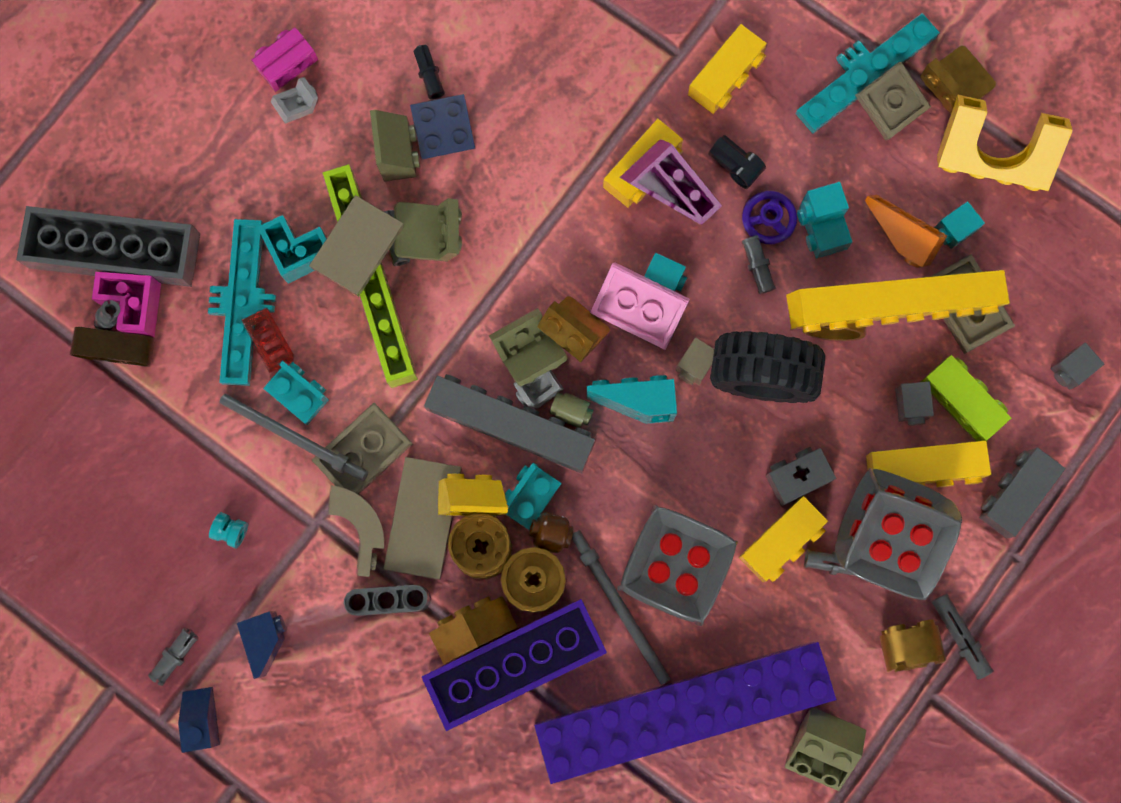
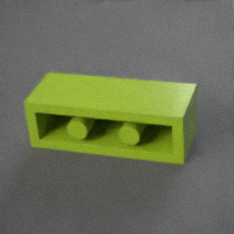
(967, 399)

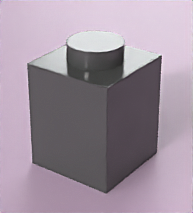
(1076, 366)
(914, 403)

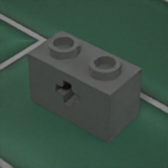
(787, 487)

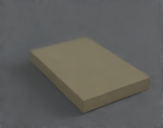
(357, 245)
(974, 329)
(370, 443)

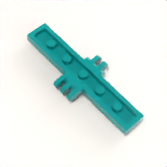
(864, 69)
(240, 301)

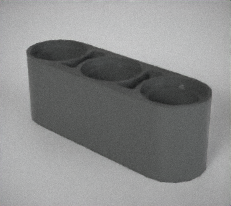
(373, 600)

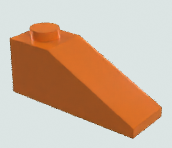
(907, 233)

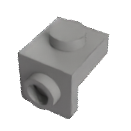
(296, 101)
(539, 391)

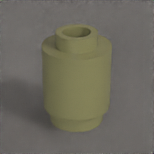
(571, 409)

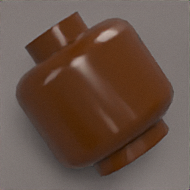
(551, 532)

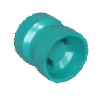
(228, 530)

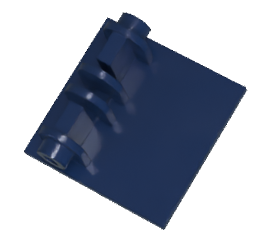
(442, 126)

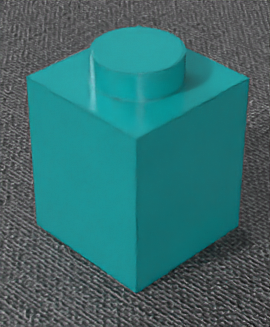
(960, 225)
(666, 273)

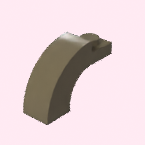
(365, 520)

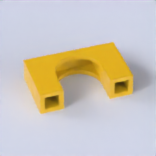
(1031, 167)

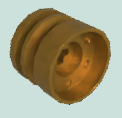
(477, 529)

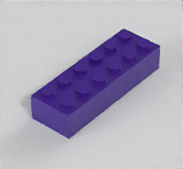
(513, 665)

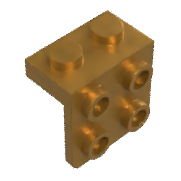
(957, 75)
(573, 327)

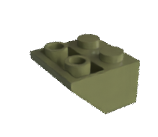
(826, 749)

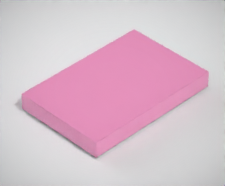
(639, 305)

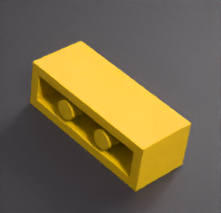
(727, 69)
(623, 190)
(784, 540)

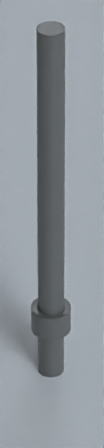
(339, 462)
(590, 558)

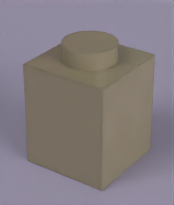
(695, 362)

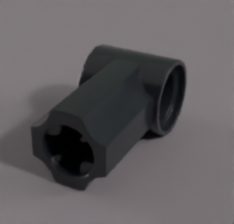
(743, 166)

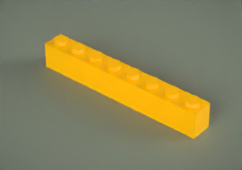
(897, 299)

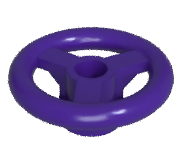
(770, 207)

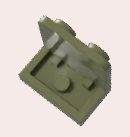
(428, 230)
(527, 349)

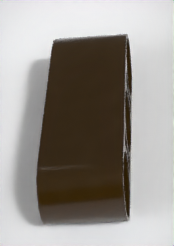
(112, 346)

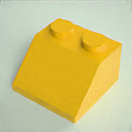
(471, 496)

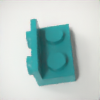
(296, 393)
(530, 495)

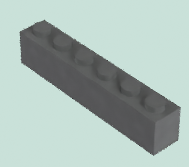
(510, 424)

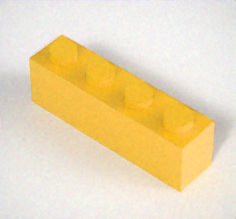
(936, 463)

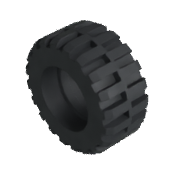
(768, 367)

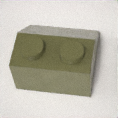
(394, 145)

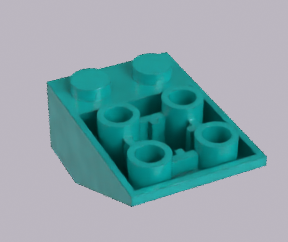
(644, 400)

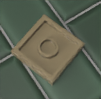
(893, 101)

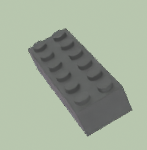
(108, 244)

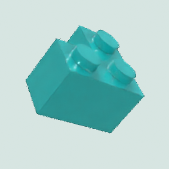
(824, 220)
(291, 253)

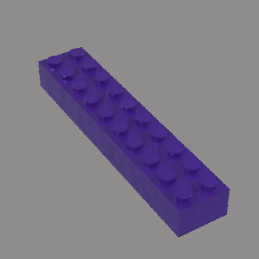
(684, 712)

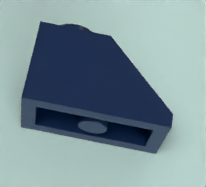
(262, 640)
(198, 720)

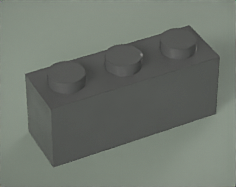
(1021, 492)

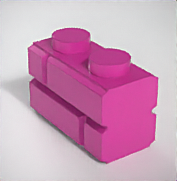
(284, 58)

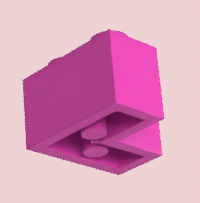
(137, 300)

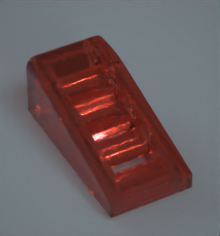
(256, 318)

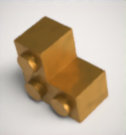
(472, 628)

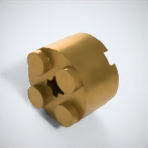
(912, 647)

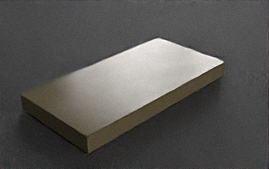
(417, 531)

